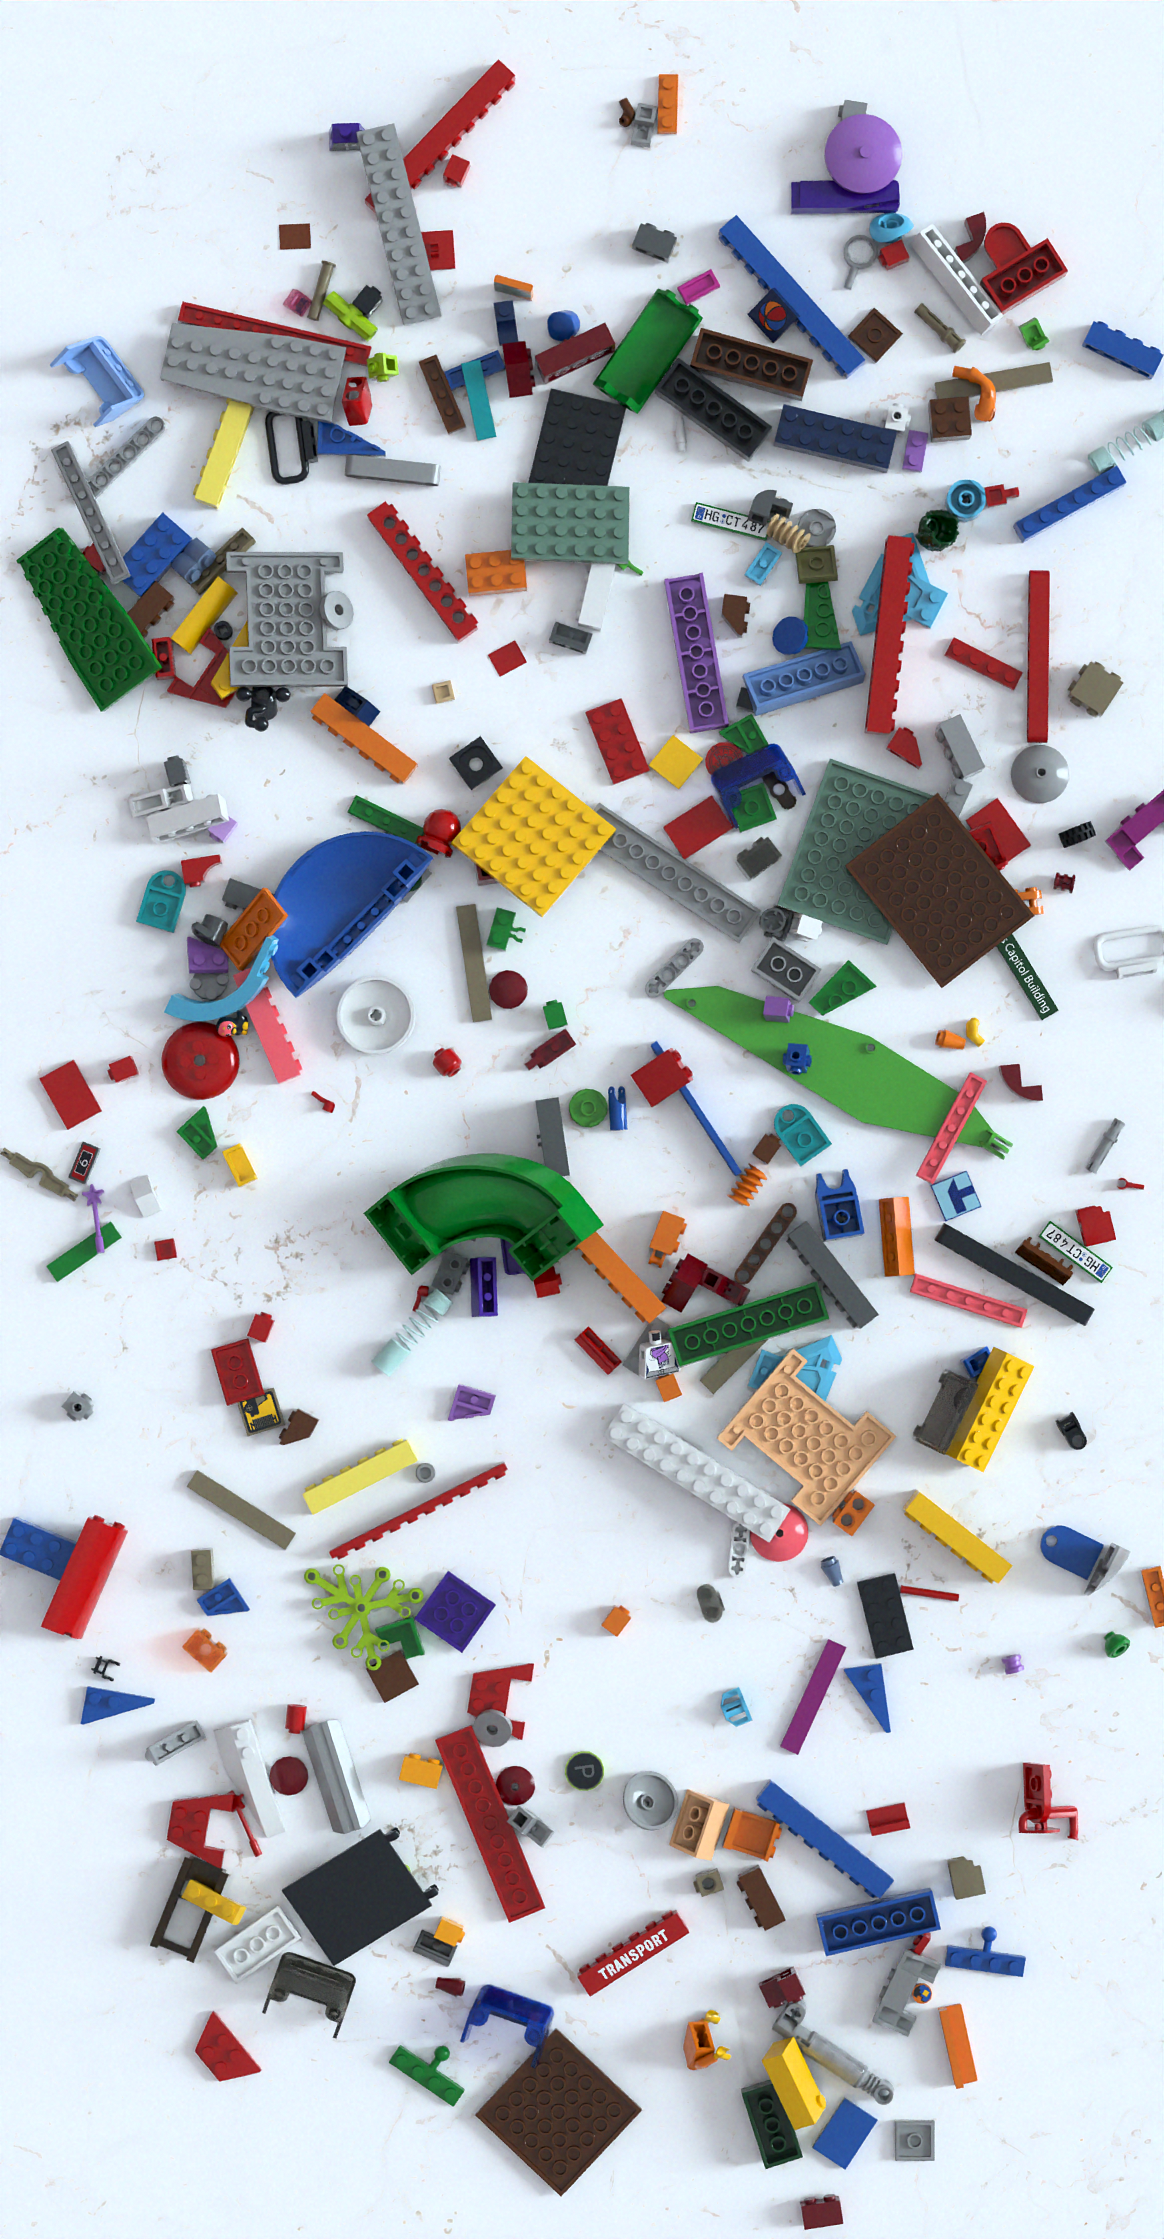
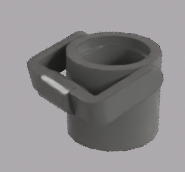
(774, 920)
(210, 930)

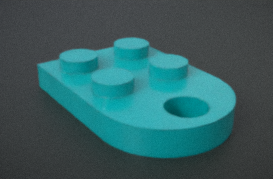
(162, 903)
(800, 1135)

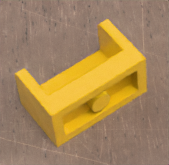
(240, 1165)

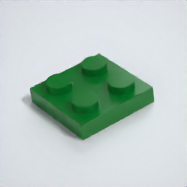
(754, 808)

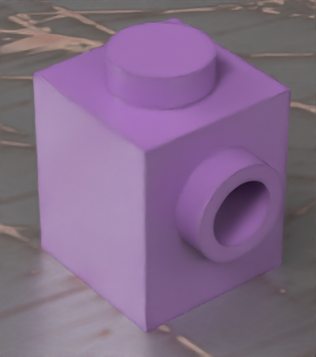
(778, 1009)

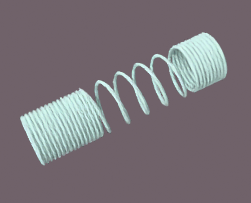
(1101, 458)
(394, 1353)

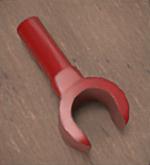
(328, 1105)
(1131, 1185)
(422, 1292)

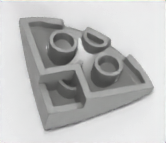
(1107, 1567)

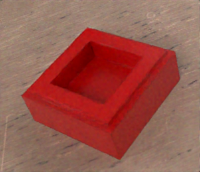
(165, 1249)

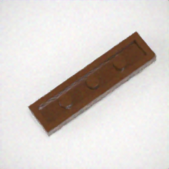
(442, 394)

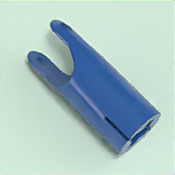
(617, 1109)

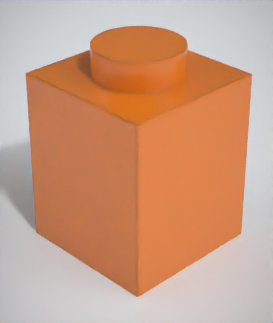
(668, 1387)
(616, 1620)

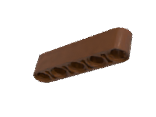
(763, 1253)

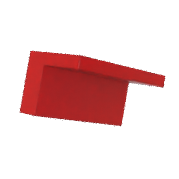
(888, 1819)

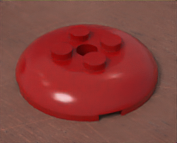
(214, 1075)

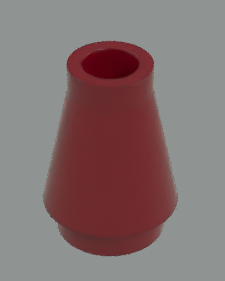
(452, 1986)

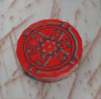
(721, 755)

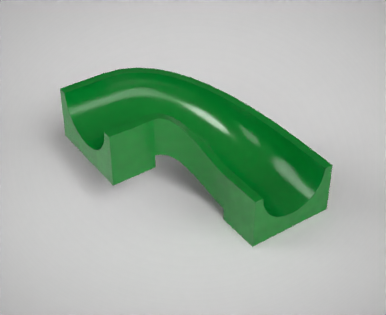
(482, 1199)

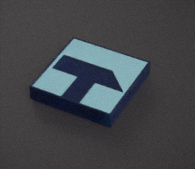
(955, 1196)

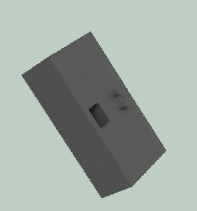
(552, 1135)

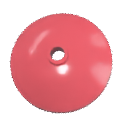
(789, 1544)

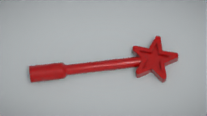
(237, 1806)

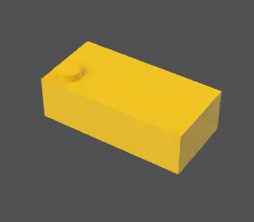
(794, 2083)

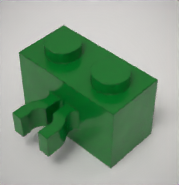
(502, 928)

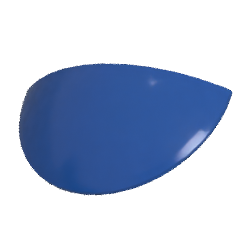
(338, 899)

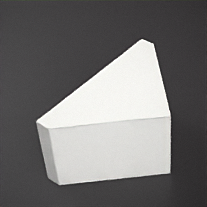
(145, 1196)

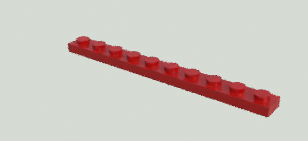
(214, 318)
(426, 1507)

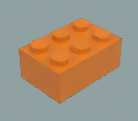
(494, 573)

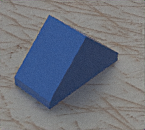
(975, 1362)

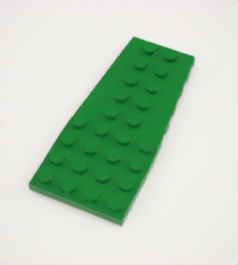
(88, 620)

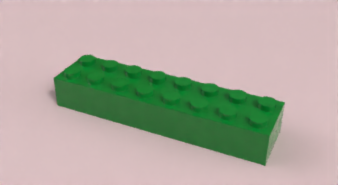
(748, 1324)

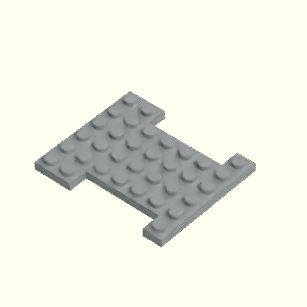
(285, 621)

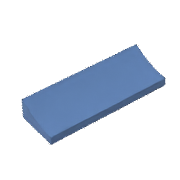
(803, 678)

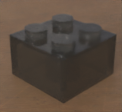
(758, 858)

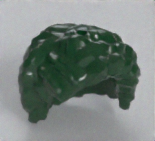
(937, 530)

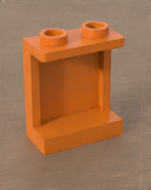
(752, 1834)

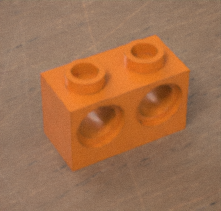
(857, 1515)

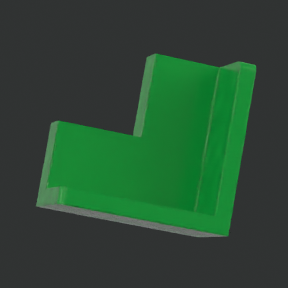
(404, 1631)

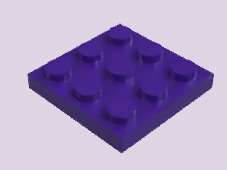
(455, 1611)

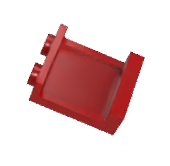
(662, 1076)

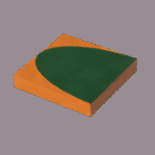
(513, 287)

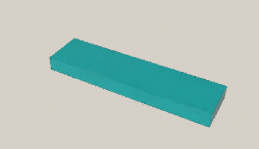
(478, 400)

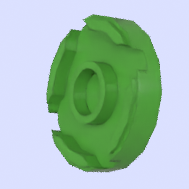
(588, 1108)

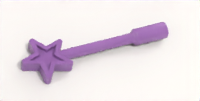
(93, 1198)

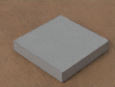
(914, 2140)

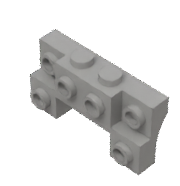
(900, 1987)

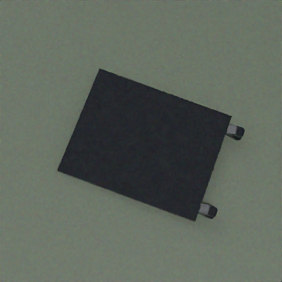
(358, 1896)

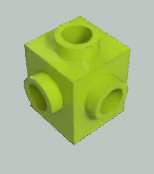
(382, 367)

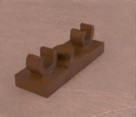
(1044, 1261)

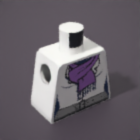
(657, 1357)

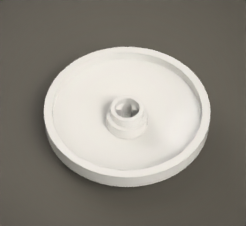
(376, 1015)

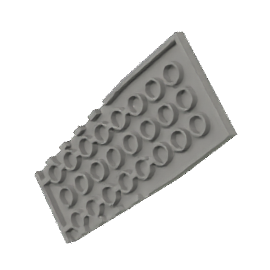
(257, 369)

